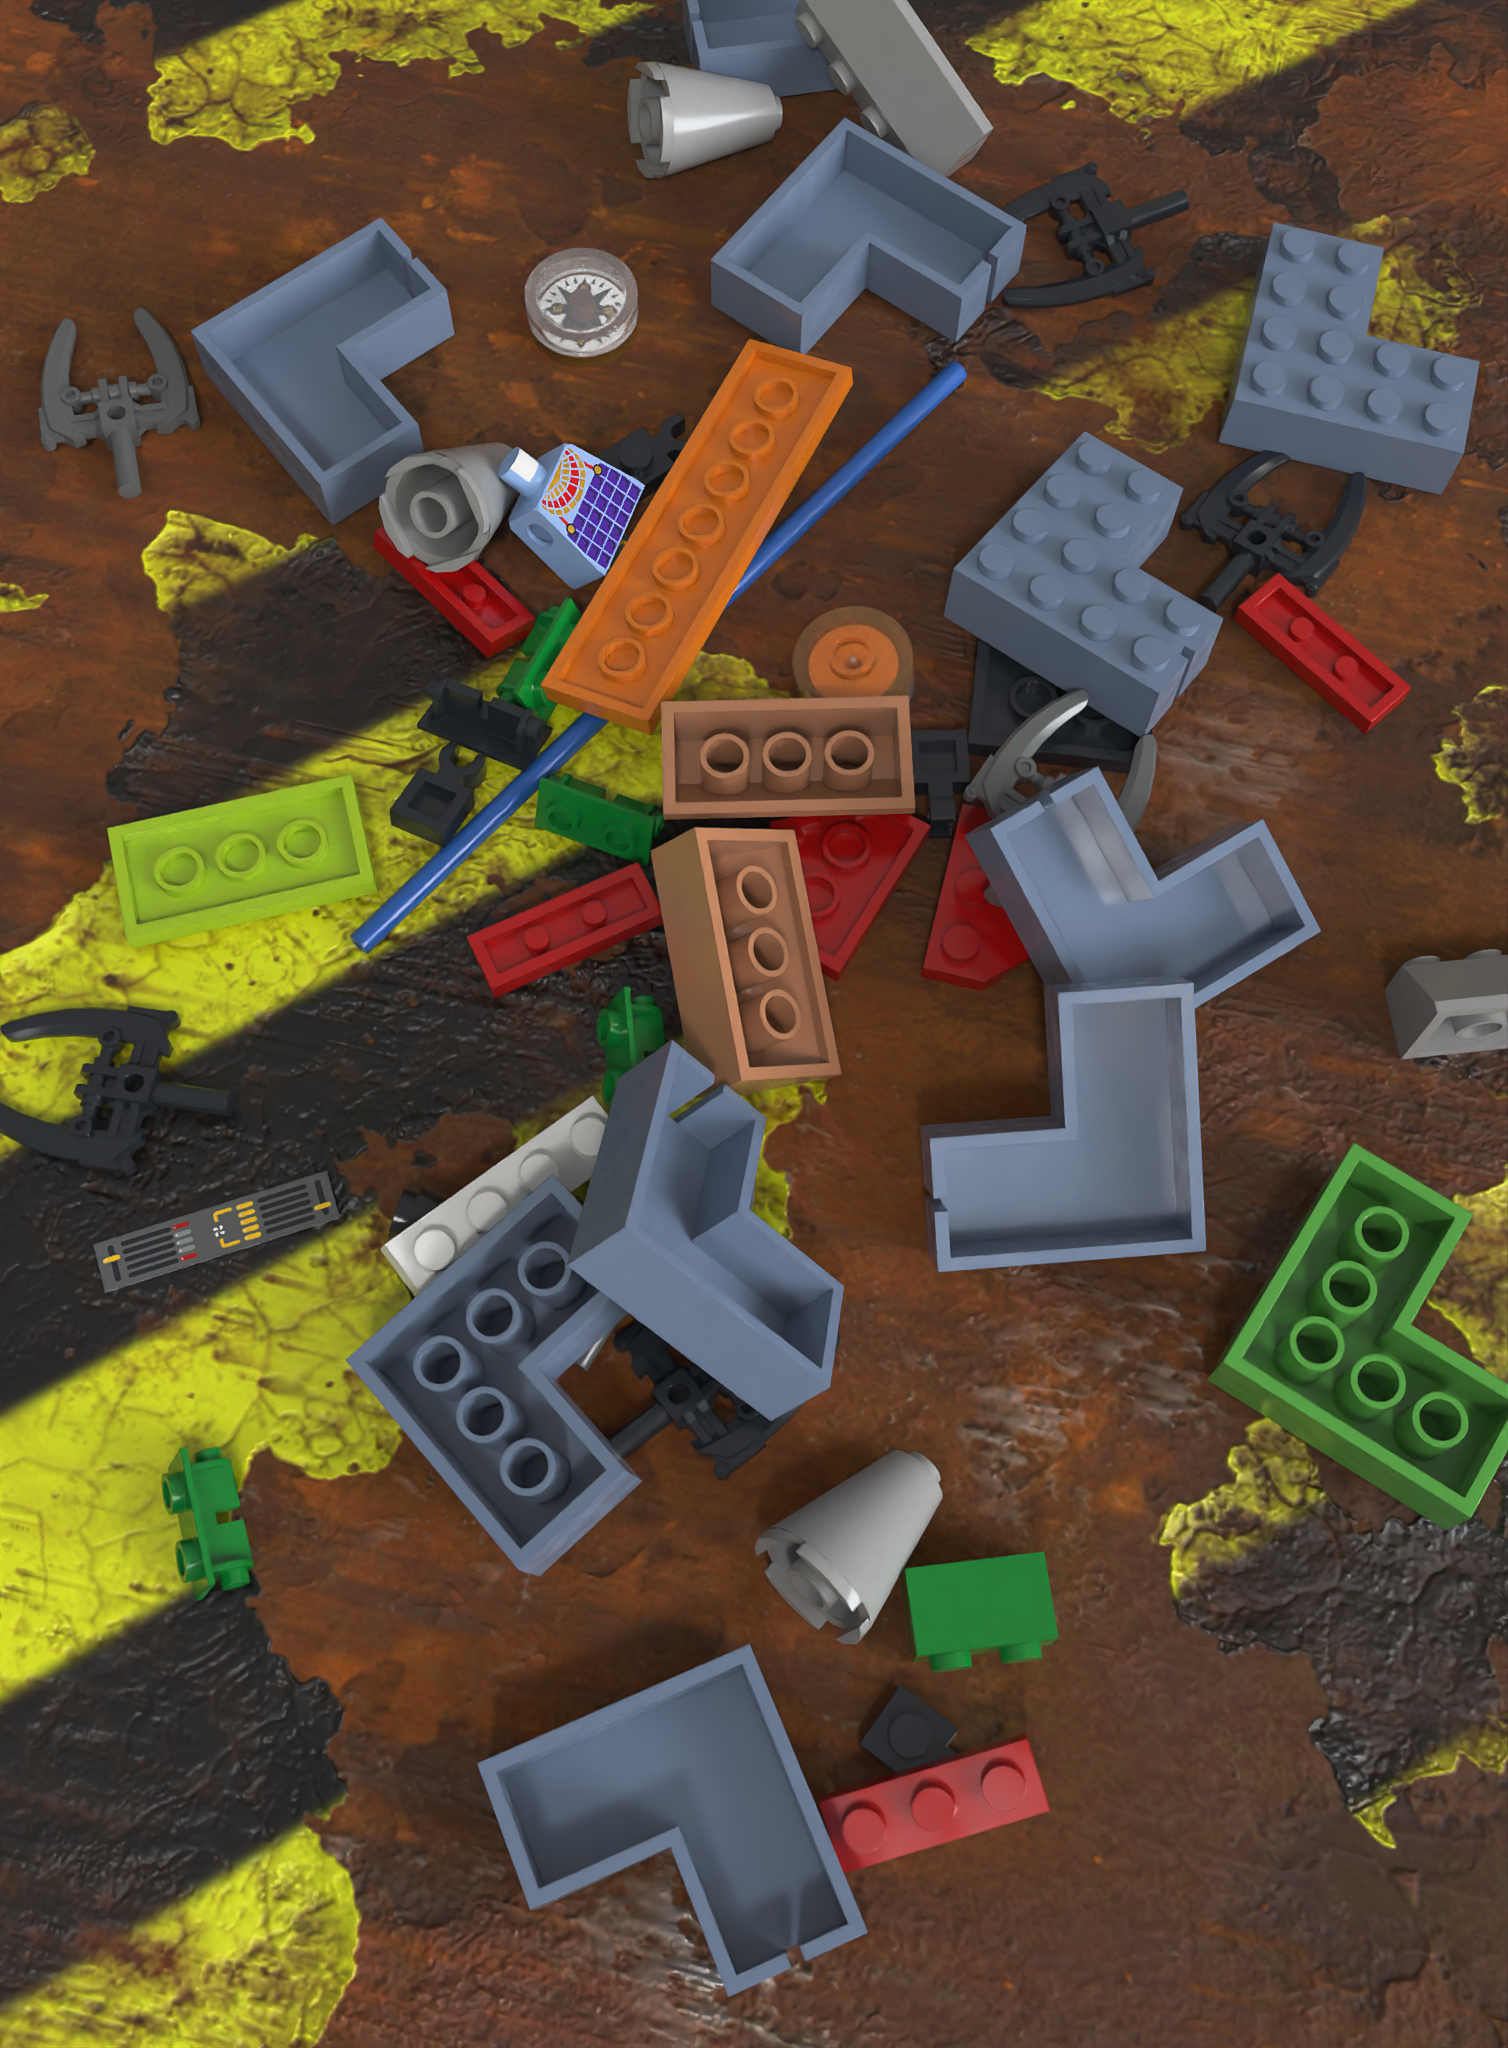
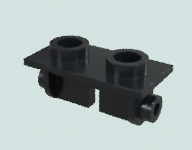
(488, 728)

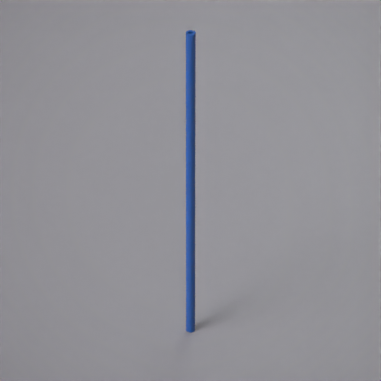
(587, 725)

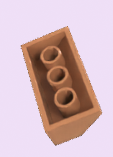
(787, 757)
(745, 958)

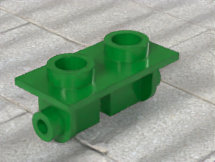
(543, 646)
(583, 815)
(628, 1033)
(207, 1548)

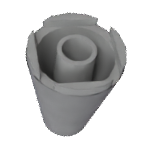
(696, 116)
(446, 503)
(852, 1543)

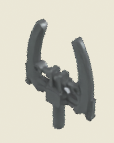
(117, 418)
(1014, 765)

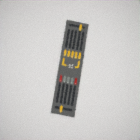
(216, 1231)

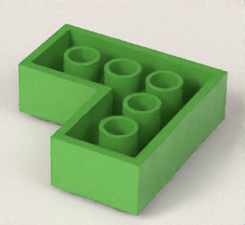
(1337, 1351)

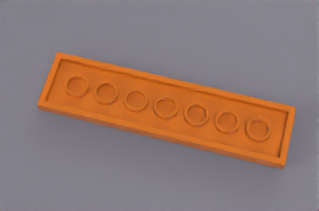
(697, 536)

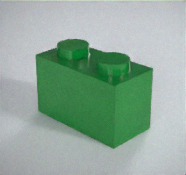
(979, 1610)

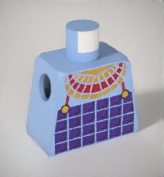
(570, 509)

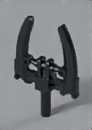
(1104, 229)
(1259, 542)
(131, 1090)
(687, 1400)

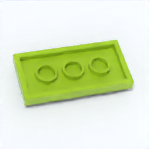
(241, 861)

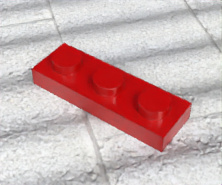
(466, 598)
(1322, 653)
(565, 929)
(934, 1803)

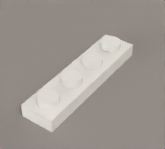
(454, 1226)

